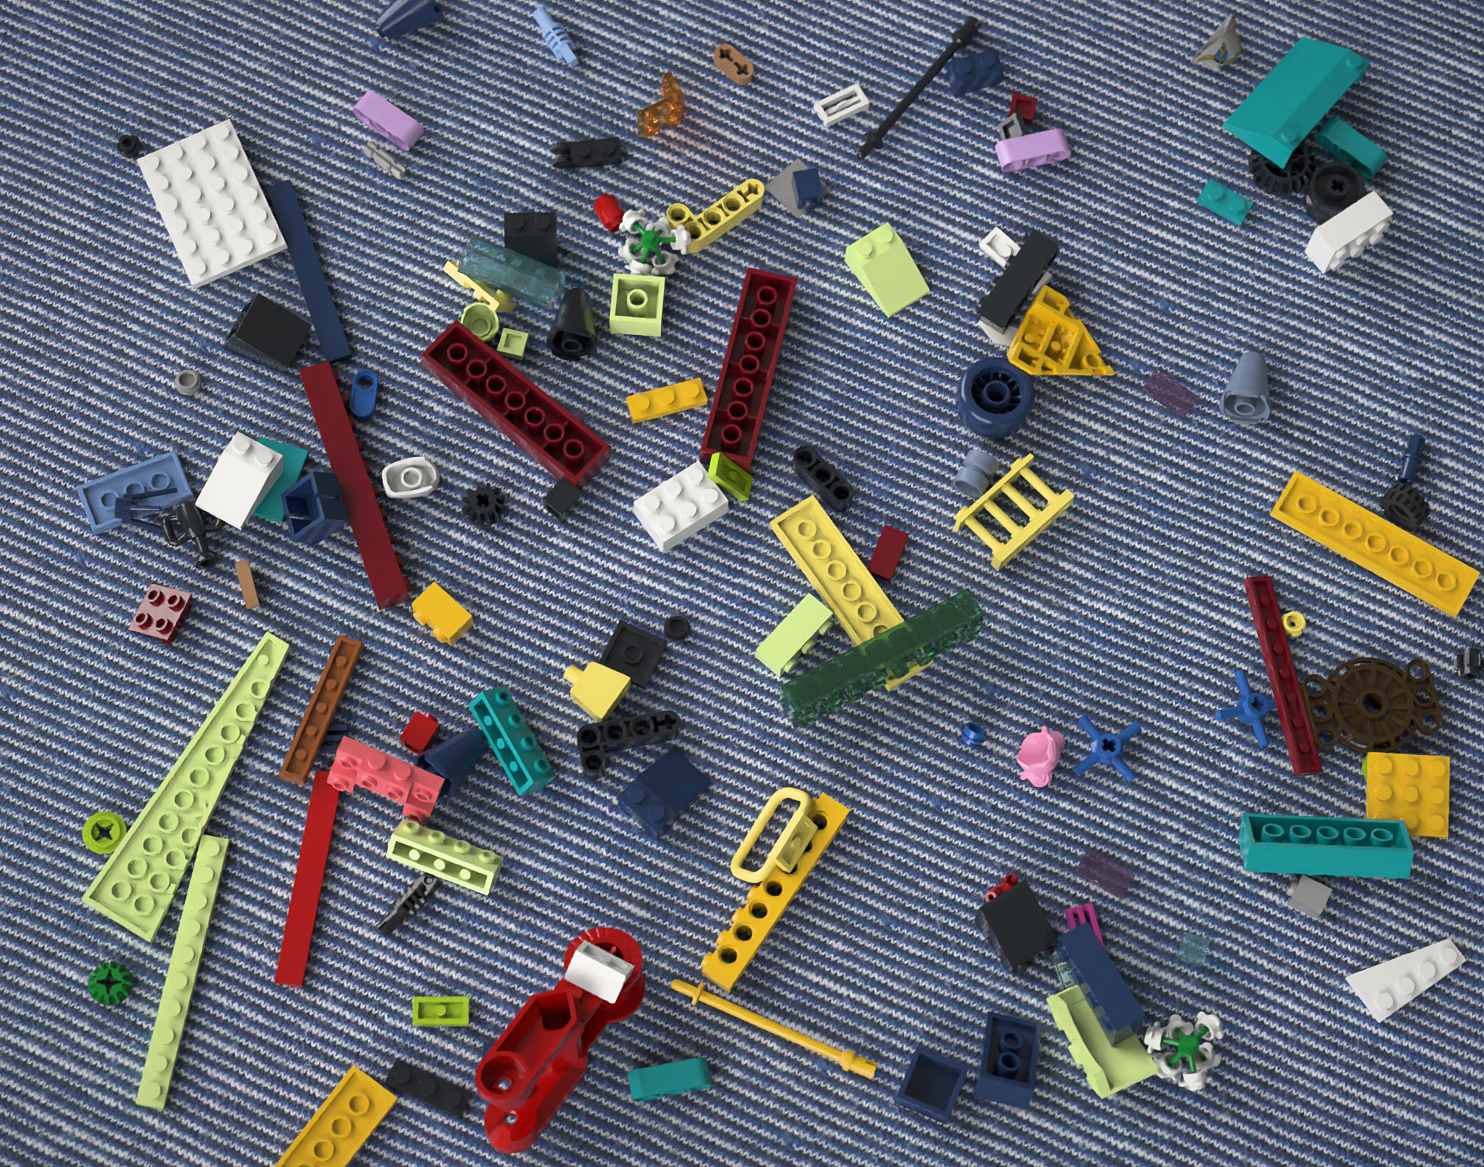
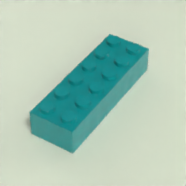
(1325, 846)

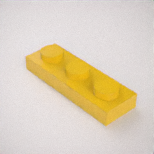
(666, 400)

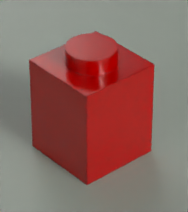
(420, 733)

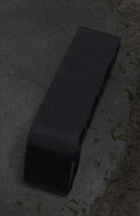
(630, 738)

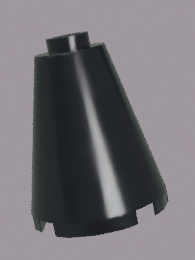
(573, 327)

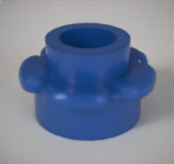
(972, 734)

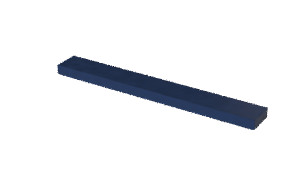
(309, 272)

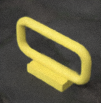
(789, 845)

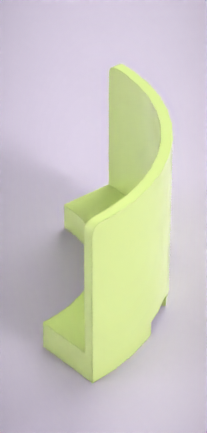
(1106, 1066)

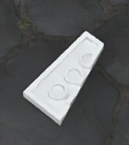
(1400, 980)

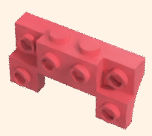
(387, 776)

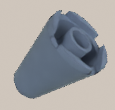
(1247, 392)

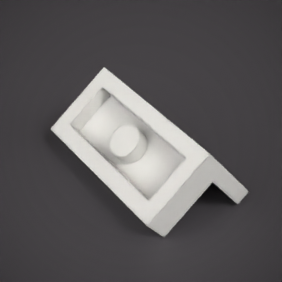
(598, 971)

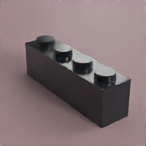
(1017, 282)

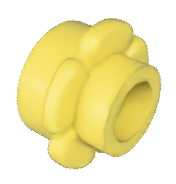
(1297, 619)

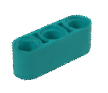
(1351, 147)
(669, 1079)

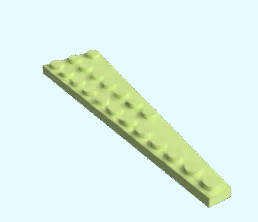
(157, 849)

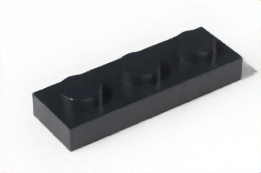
(428, 1088)

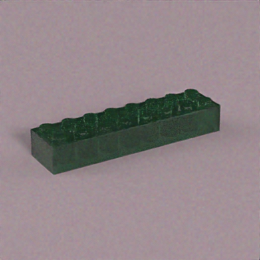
(881, 659)

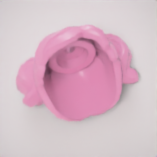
(1040, 756)

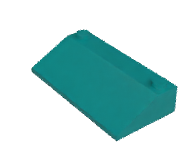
(1295, 97)

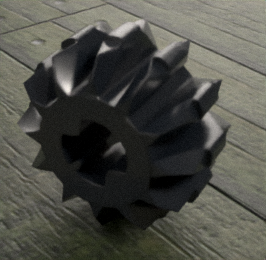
(483, 514)

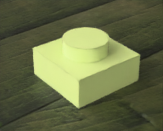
(513, 343)

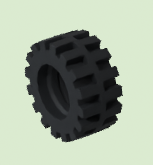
(1405, 506)

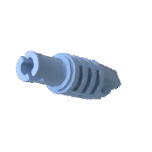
(556, 37)

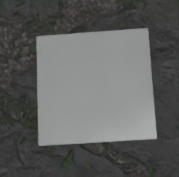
(782, 188)

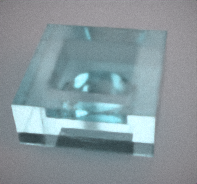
(1193, 949)

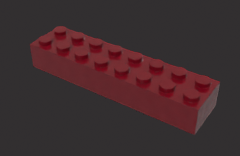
(749, 367)
(515, 405)

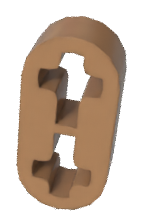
(736, 62)
(247, 584)

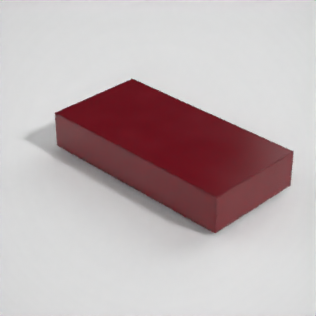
(887, 553)

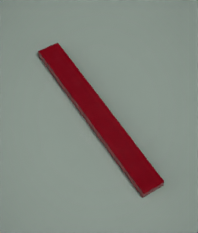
(1282, 676)

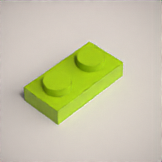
(730, 476)
(441, 1011)

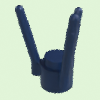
(127, 508)

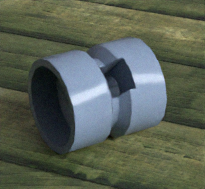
(974, 477)

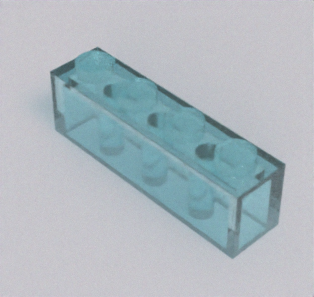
(511, 272)

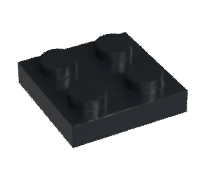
(634, 653)

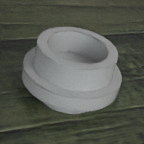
(187, 382)

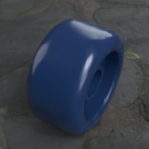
(996, 380)

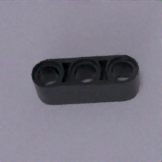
(819, 467)

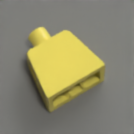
(597, 689)

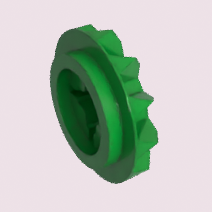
(118, 992)

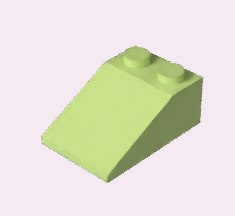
(886, 270)

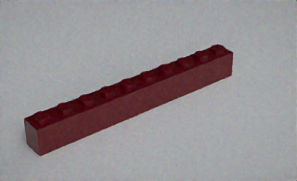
(357, 492)

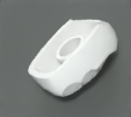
(410, 478)

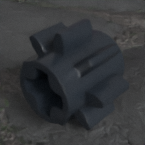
(1469, 663)

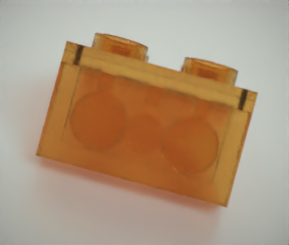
(666, 112)

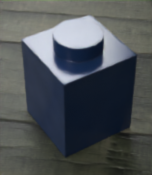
(807, 189)

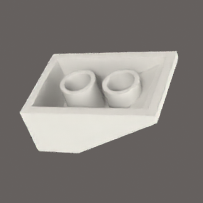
(240, 480)

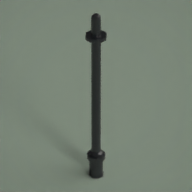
(960, 39)

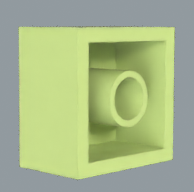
(637, 304)

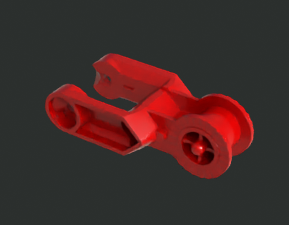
(548, 1046)

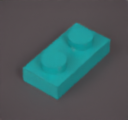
(1225, 202)

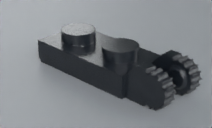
(587, 153)

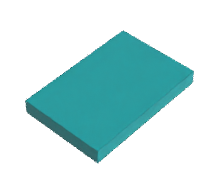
(293, 462)

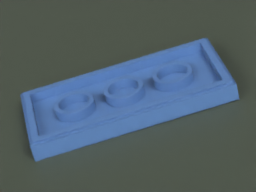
(150, 475)

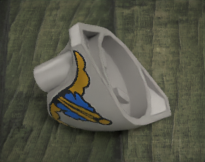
(1221, 47)

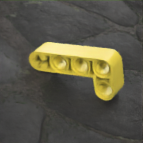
(718, 212)

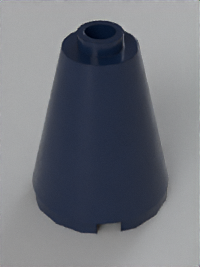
(406, 16)
(454, 759)

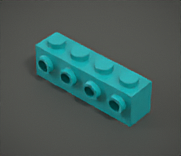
(512, 740)

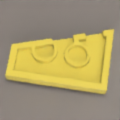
(499, 300)

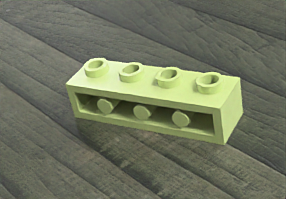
(445, 856)

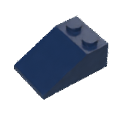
(663, 793)
(1007, 1060)

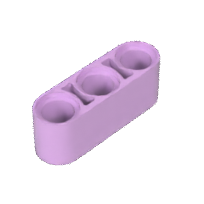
(388, 120)
(1033, 150)

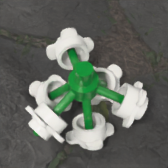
(651, 239)
(1199, 1056)

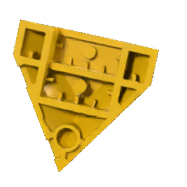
(1054, 340)

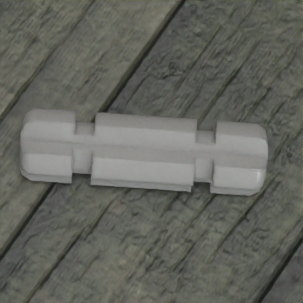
(385, 160)

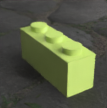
(795, 635)

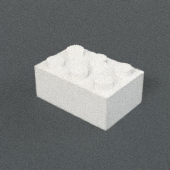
(1349, 233)
(680, 507)

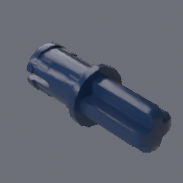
(1411, 459)

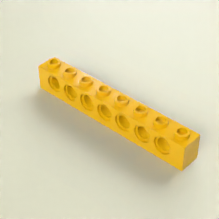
(727, 975)

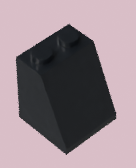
(532, 235)
(268, 334)
(1016, 928)

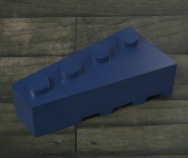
(1100, 984)

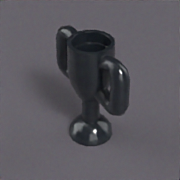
(195, 528)

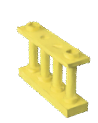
(1021, 535)

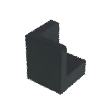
(561, 499)

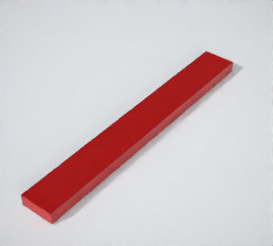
(308, 882)

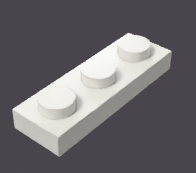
(1001, 247)

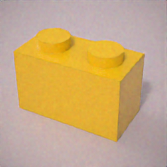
(442, 614)

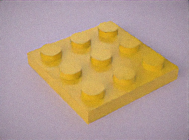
(1409, 790)

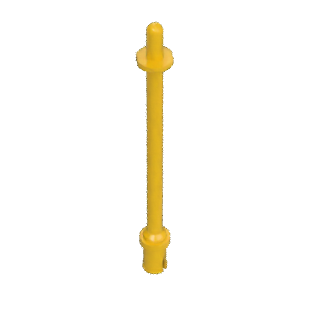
(847, 1059)

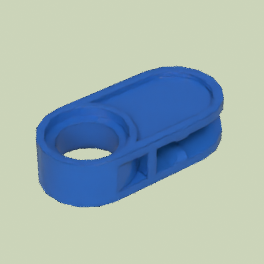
(364, 400)

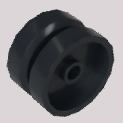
(1332, 190)

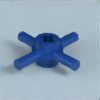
(1250, 708)
(1107, 740)

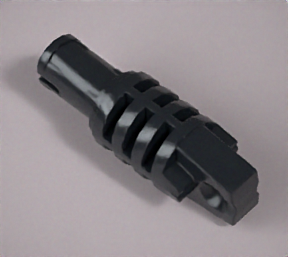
(409, 902)

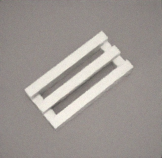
(824, 115)

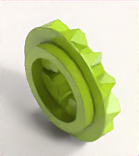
(104, 820)

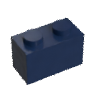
(974, 72)

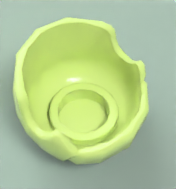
(481, 321)

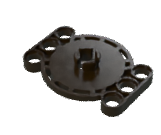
(1384, 687)

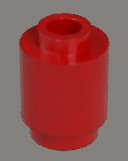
(609, 212)

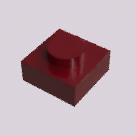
(1023, 105)

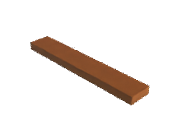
(321, 710)

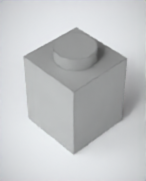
(1308, 896)

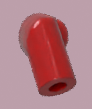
(1009, 881)

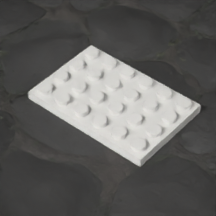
(212, 204)

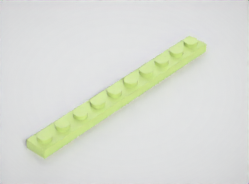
(183, 972)

